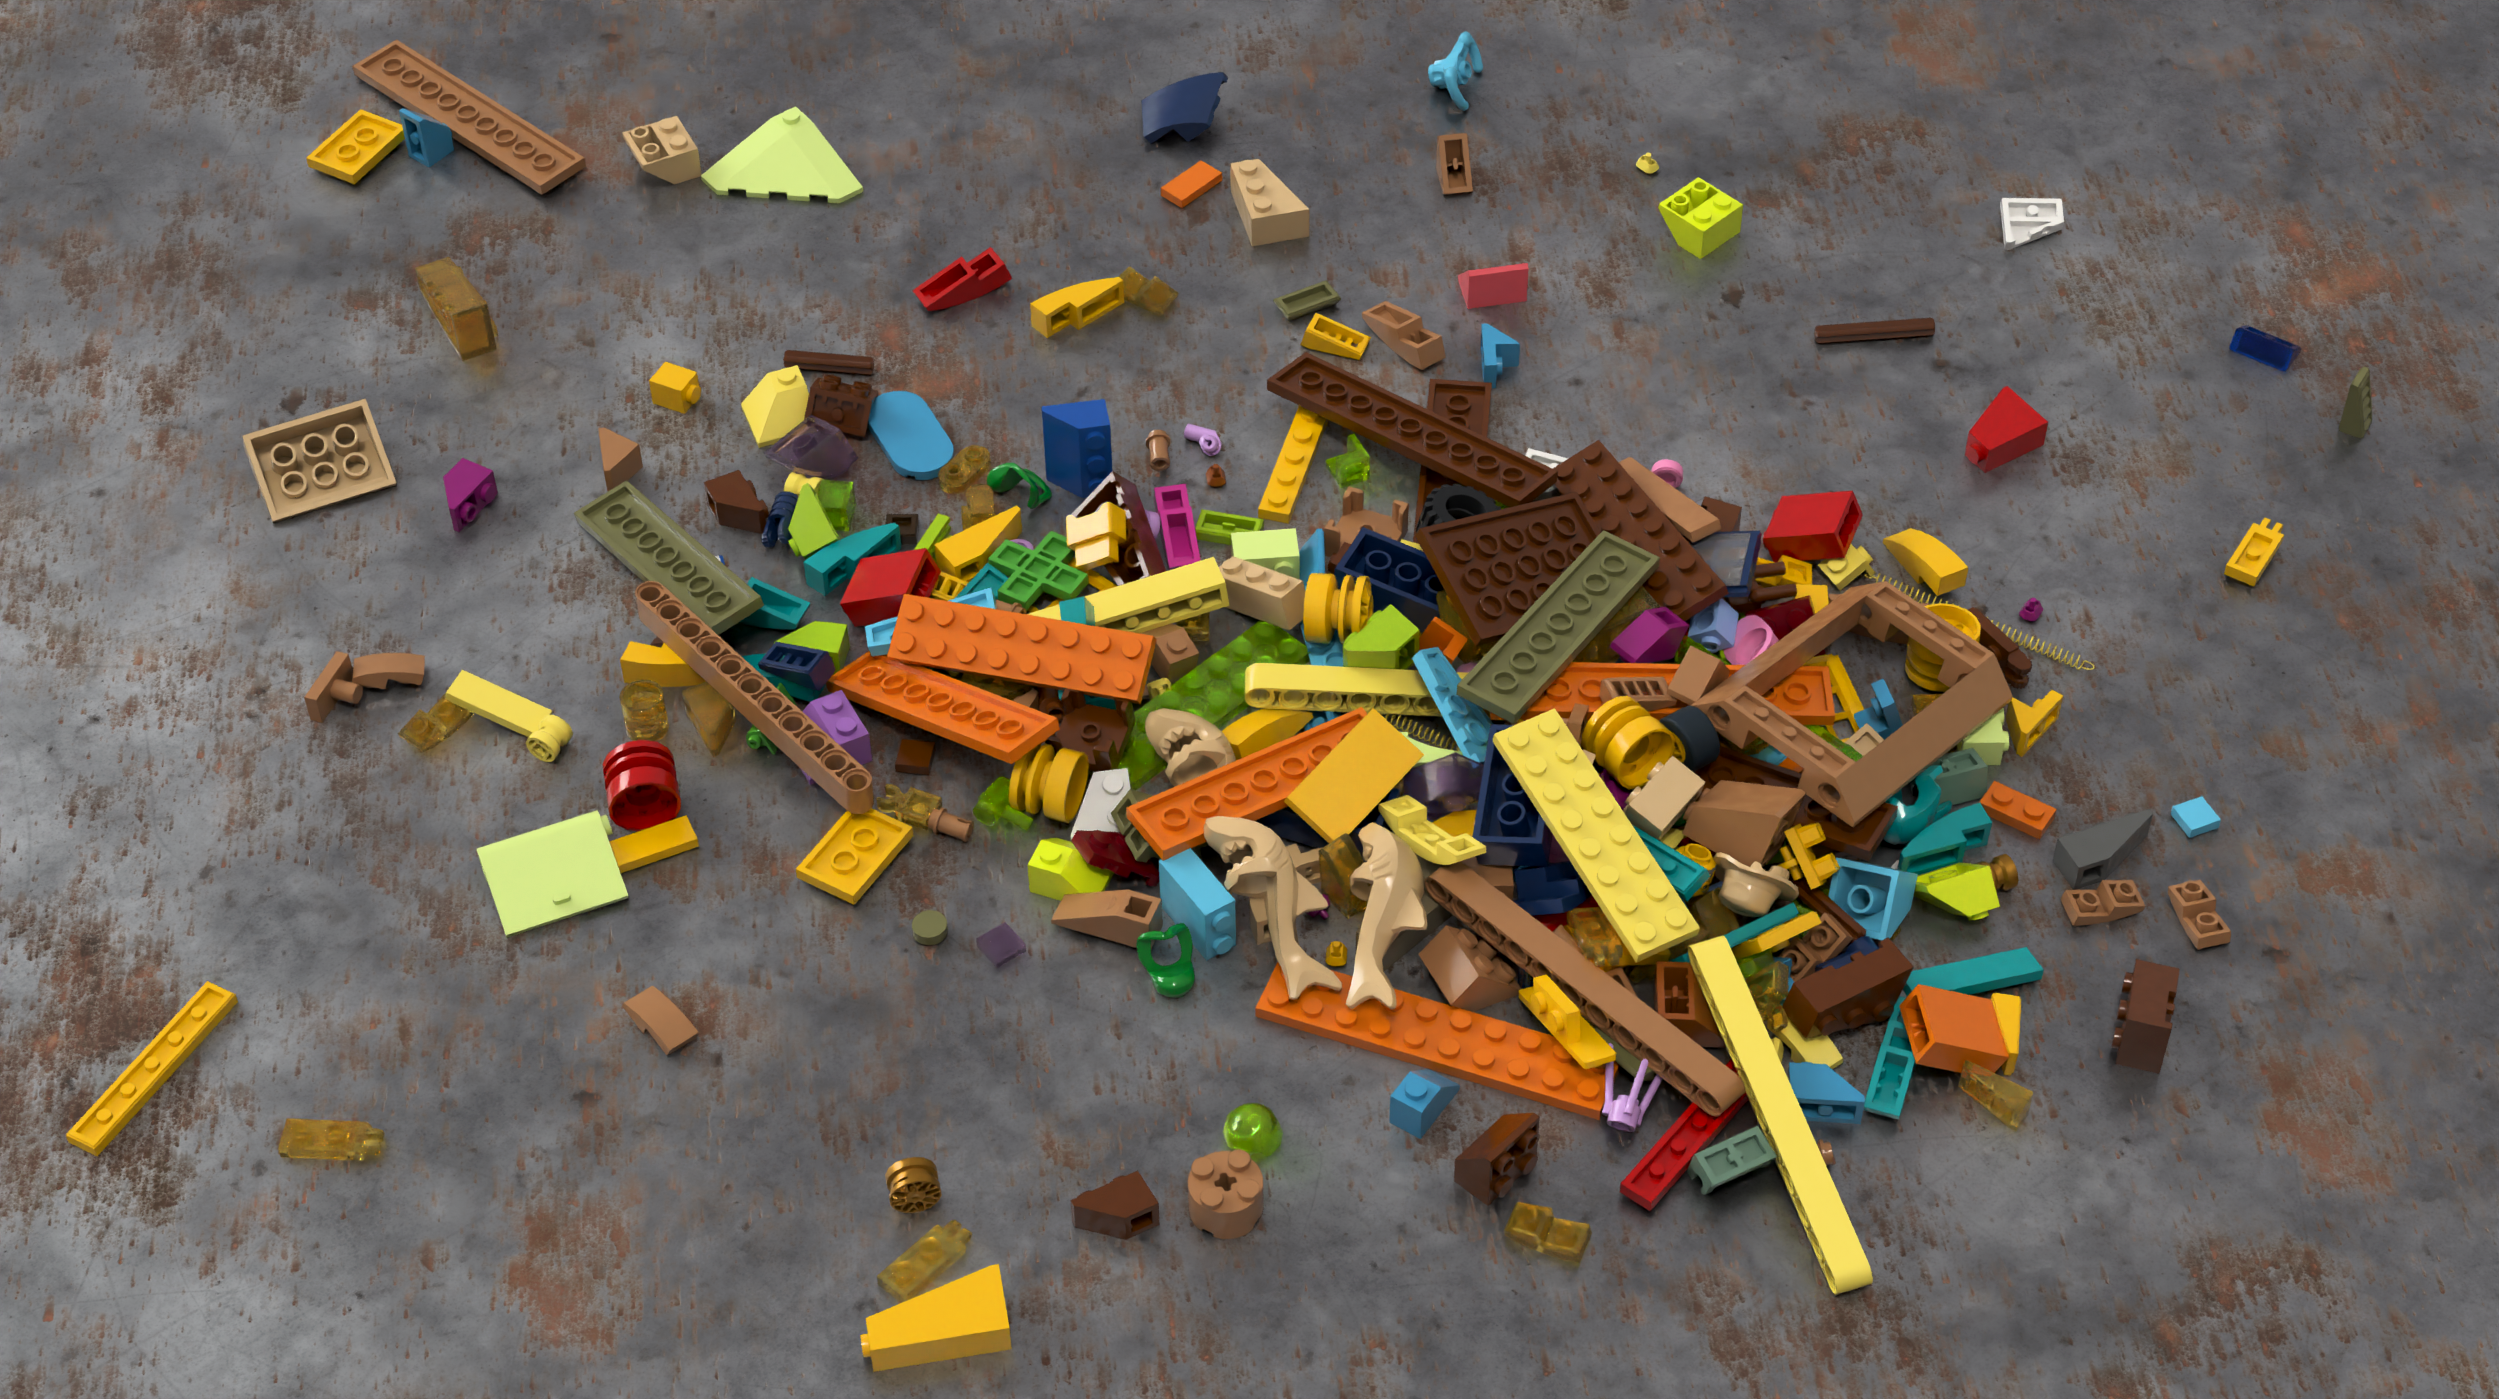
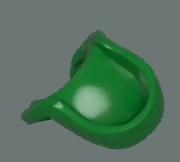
(1010, 474)
(1172, 979)

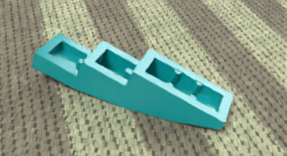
(1892, 1069)

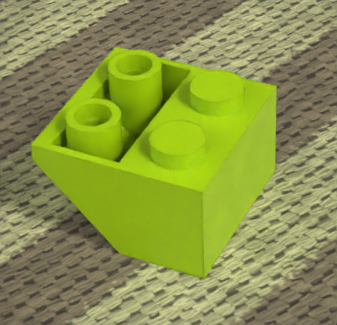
(1383, 643)

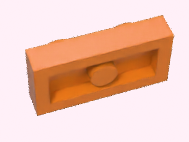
(2017, 810)

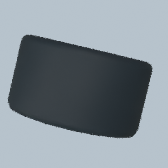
(1694, 737)

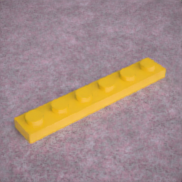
(1292, 466)

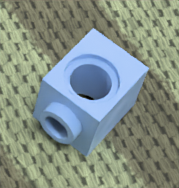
(1714, 626)

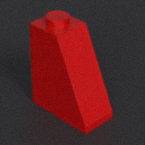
(2005, 432)

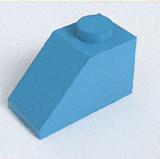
(425, 137)
(1825, 1094)
(1420, 1100)

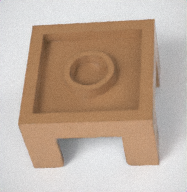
(1356, 518)

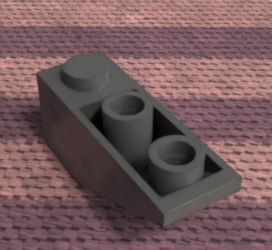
(2098, 850)

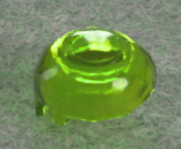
(1252, 1129)

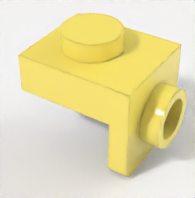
(1844, 570)

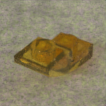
(1147, 294)
(434, 727)
(1539, 1230)

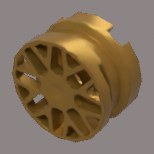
(911, 1183)

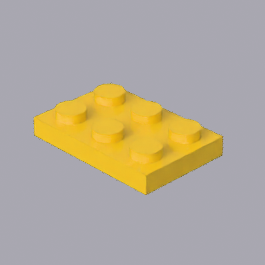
(356, 146)
(854, 854)

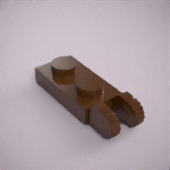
(2010, 658)

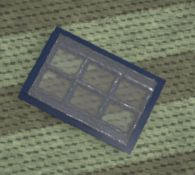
(1732, 558)

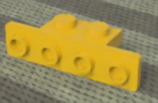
(1566, 1023)

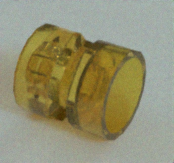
(644, 710)

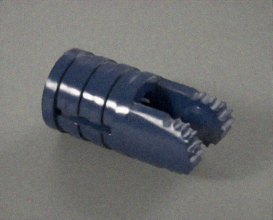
(779, 519)

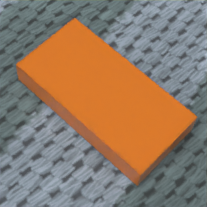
(1191, 184)

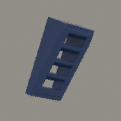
(800, 665)

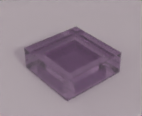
(1001, 945)

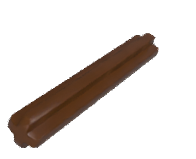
(1874, 330)

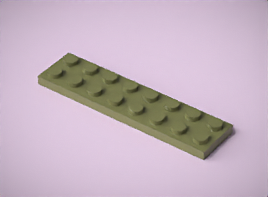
(665, 553)
(1558, 627)

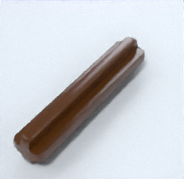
(829, 362)
(1821, 903)

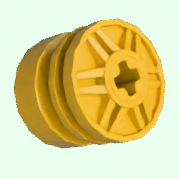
(1335, 608)
(1922, 664)
(1627, 741)
(1049, 782)

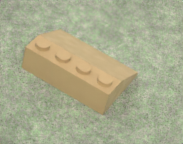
(318, 460)

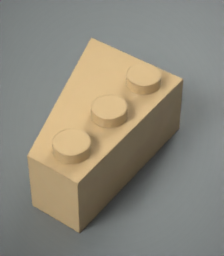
(1266, 204)

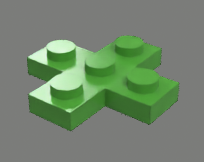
(1037, 571)

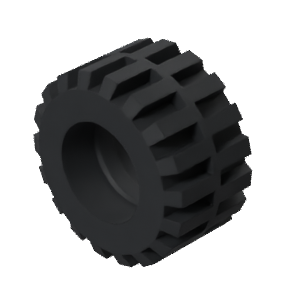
(1454, 503)

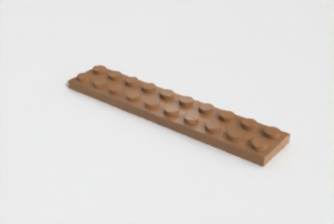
(471, 115)

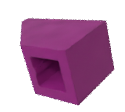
(468, 491)
(1651, 637)

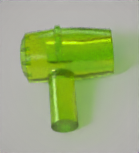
(995, 804)

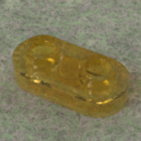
(964, 469)

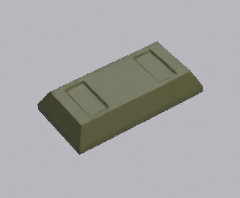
(1307, 300)

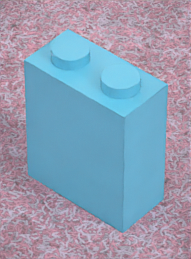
(1199, 901)

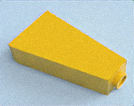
(941, 1324)

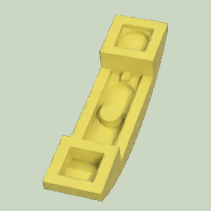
(1409, 822)

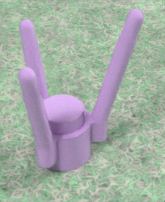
(1624, 1112)

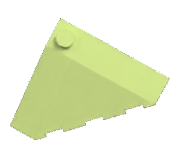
(785, 158)

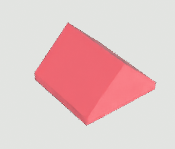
(1494, 285)

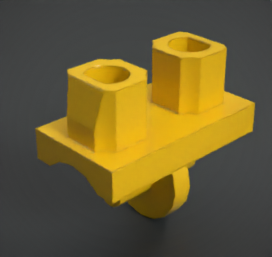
(1801, 840)

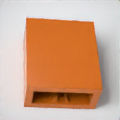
(1952, 1028)

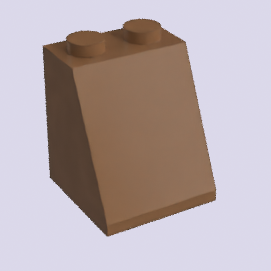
(1743, 819)

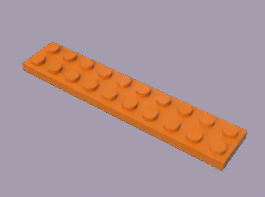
(1802, 694)
(1443, 1041)

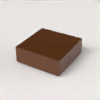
(915, 757)

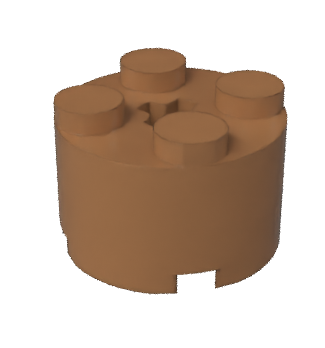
(1225, 1193)

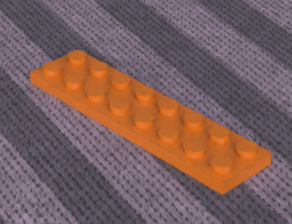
(1022, 648)
(944, 706)
(1240, 789)

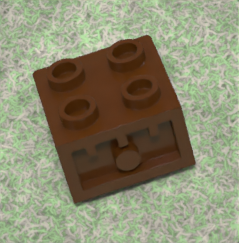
(841, 403)

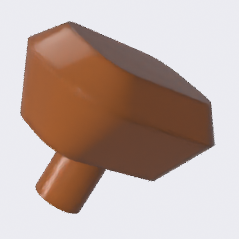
(1215, 476)

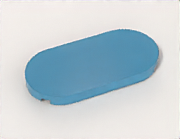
(910, 435)

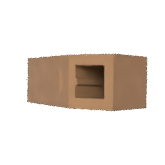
(1111, 914)

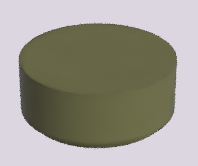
(929, 927)

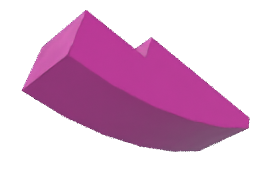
(1176, 525)

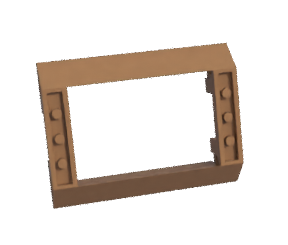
(1829, 776)

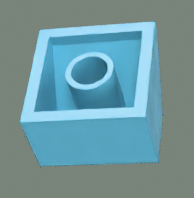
(1873, 895)

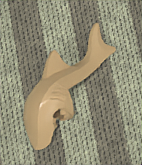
(1187, 744)
(1270, 874)
(1391, 908)

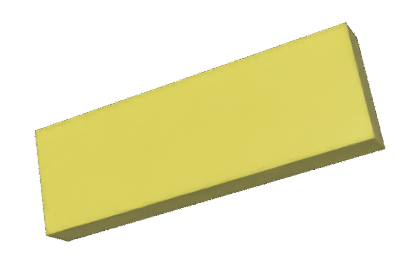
(496, 703)

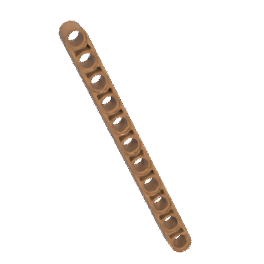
(755, 697)
(1592, 990)

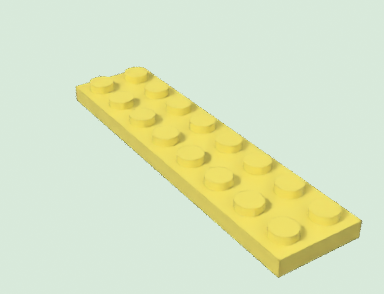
(1596, 835)

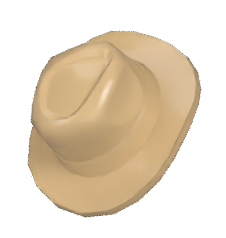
(1752, 889)

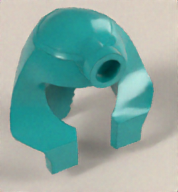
(1925, 811)

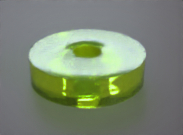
(1755, 963)

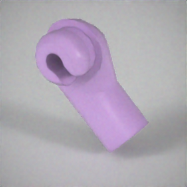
(1206, 437)

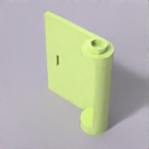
(552, 873)

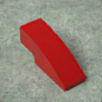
(963, 281)

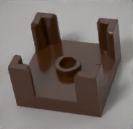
(1094, 730)

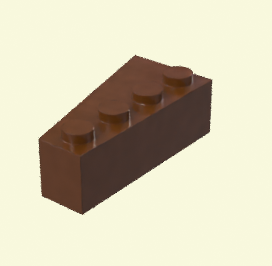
(1139, 554)

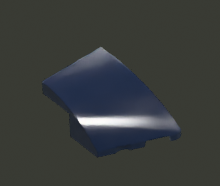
(1182, 106)
(1550, 888)

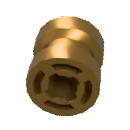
(2003, 872)

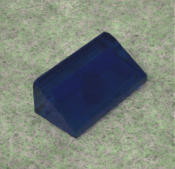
(2264, 347)

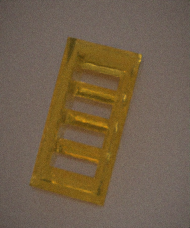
(1996, 1094)

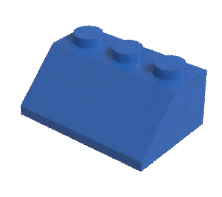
(1077, 445)

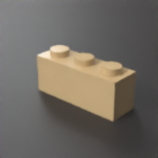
(1263, 593)

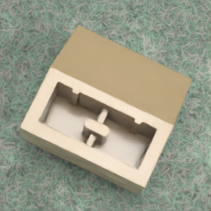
(665, 150)
(1663, 798)

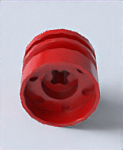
(641, 785)

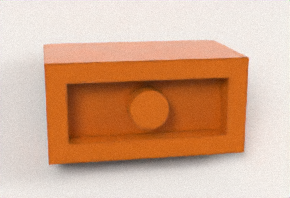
(1442, 636)

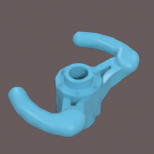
(1454, 69)

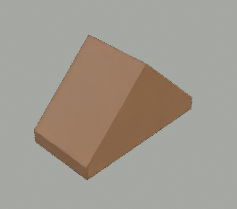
(1453, 164)
(619, 456)
(1697, 676)

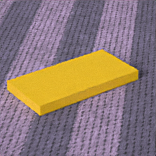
(1354, 777)

